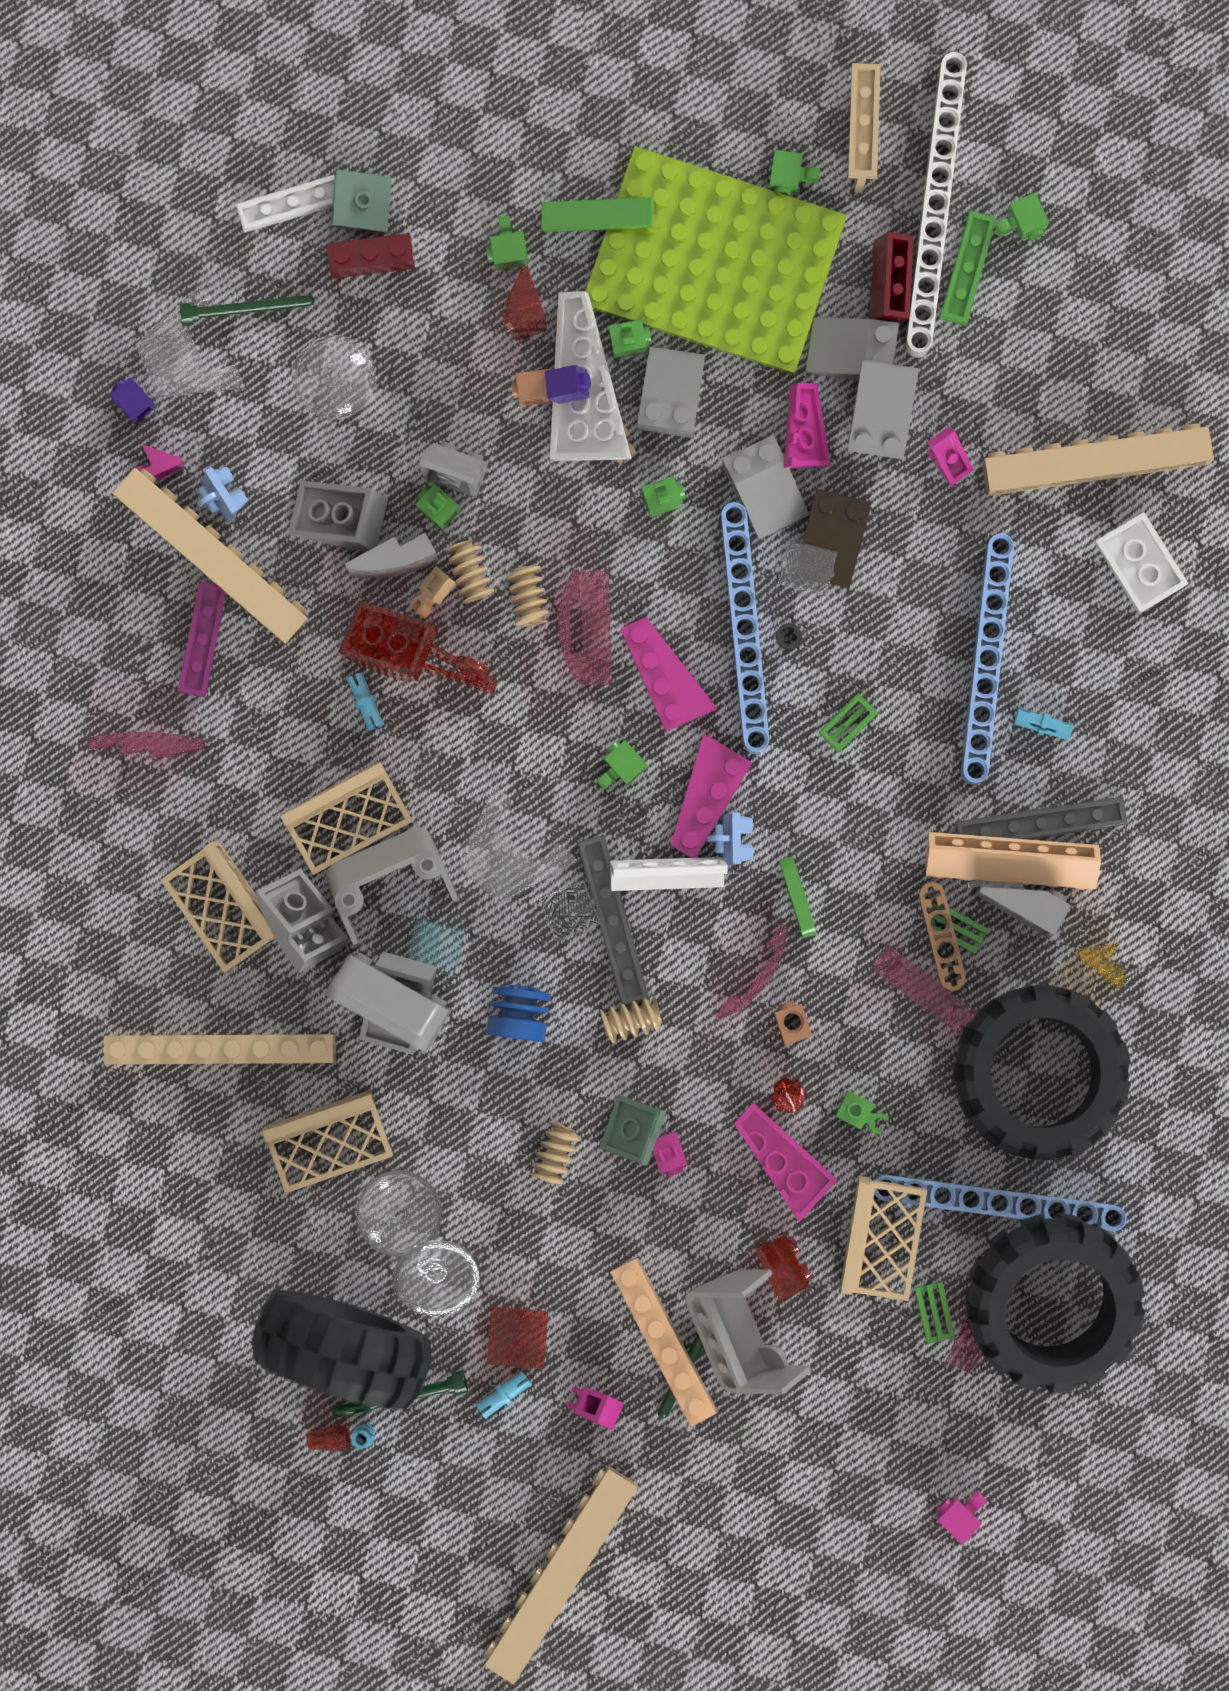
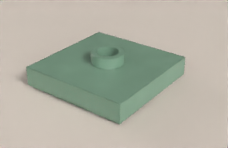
(361, 201)
(632, 1130)

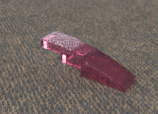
(158, 744)

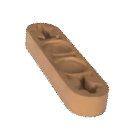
(945, 935)

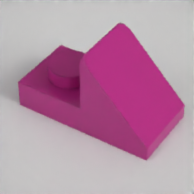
(949, 456)
(161, 463)

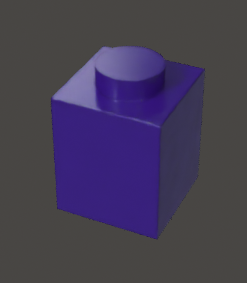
(567, 384)
(132, 400)

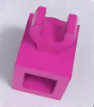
(669, 1154)
(596, 1407)
(960, 1518)

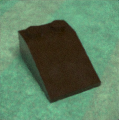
(838, 525)

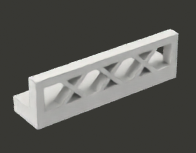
(667, 873)

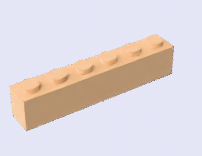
(1012, 860)
(664, 1342)

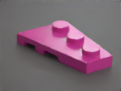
(805, 430)

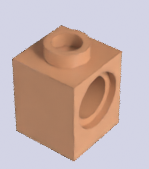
(530, 388)
(790, 1036)

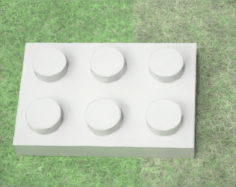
(1141, 563)

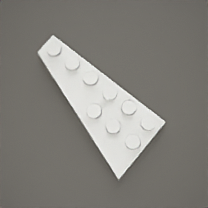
(591, 425)

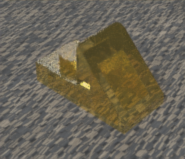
(1096, 959)

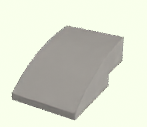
(393, 560)
(300, 920)

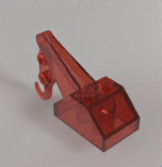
(400, 646)

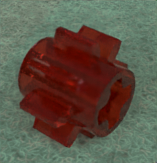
(788, 1095)

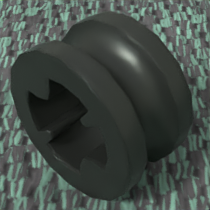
(797, 633)

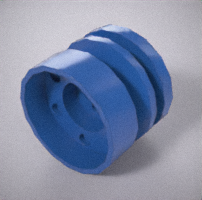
(518, 1013)

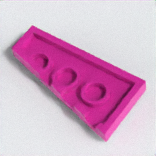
(667, 680)
(710, 789)
(789, 1166)

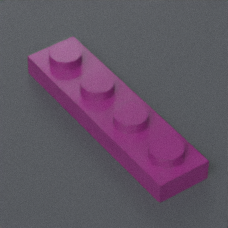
(202, 640)

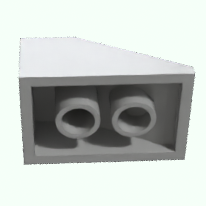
(842, 344)
(671, 392)
(882, 409)
(453, 469)
(765, 487)
(338, 515)
(1034, 908)
(410, 973)

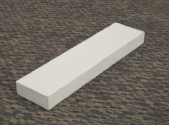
(286, 204)

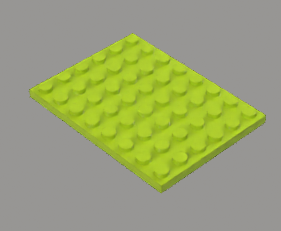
(719, 264)

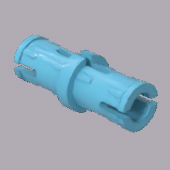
(365, 701)
(1043, 724)
(503, 1394)
(358, 1441)

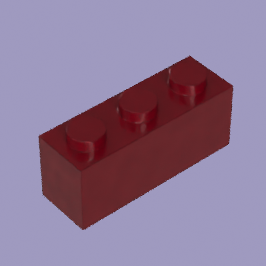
(370, 256)
(891, 277)

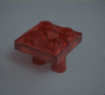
(517, 1337)

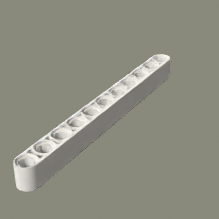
(936, 191)

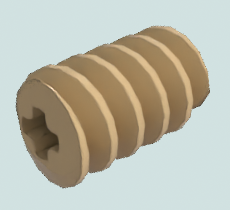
(469, 570)
(527, 596)
(631, 1020)
(555, 1153)

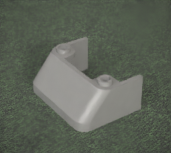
(409, 847)
(388, 1002)
(733, 1339)

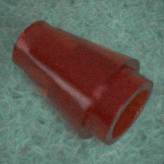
(330, 1438)

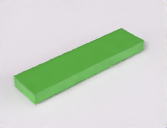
(597, 214)
(967, 268)

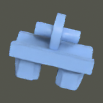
(217, 497)
(728, 838)

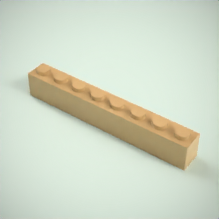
(1097, 460)
(209, 555)
(220, 1049)
(560, 1575)

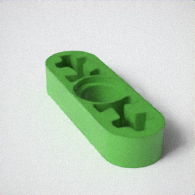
(797, 897)

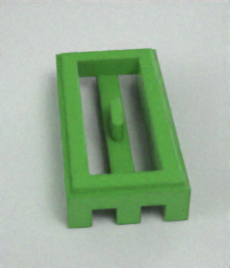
(831, 739)
(978, 939)
(940, 1336)

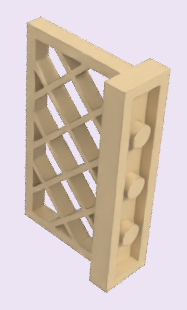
(864, 123)
(332, 797)
(236, 887)
(318, 1118)
(858, 1235)

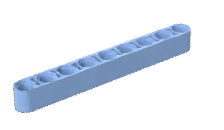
(749, 615)
(993, 646)
(1012, 1200)

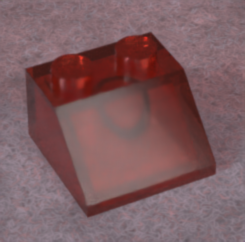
(523, 308)
(787, 1274)

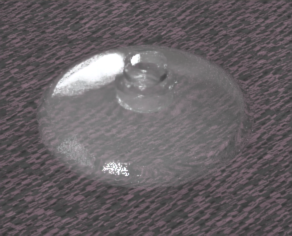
(339, 395)
(377, 1212)
(440, 1289)

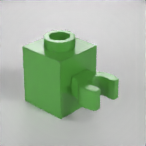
(788, 172)
(1025, 217)
(508, 248)
(629, 338)
(663, 496)
(437, 506)
(623, 763)
(857, 1112)

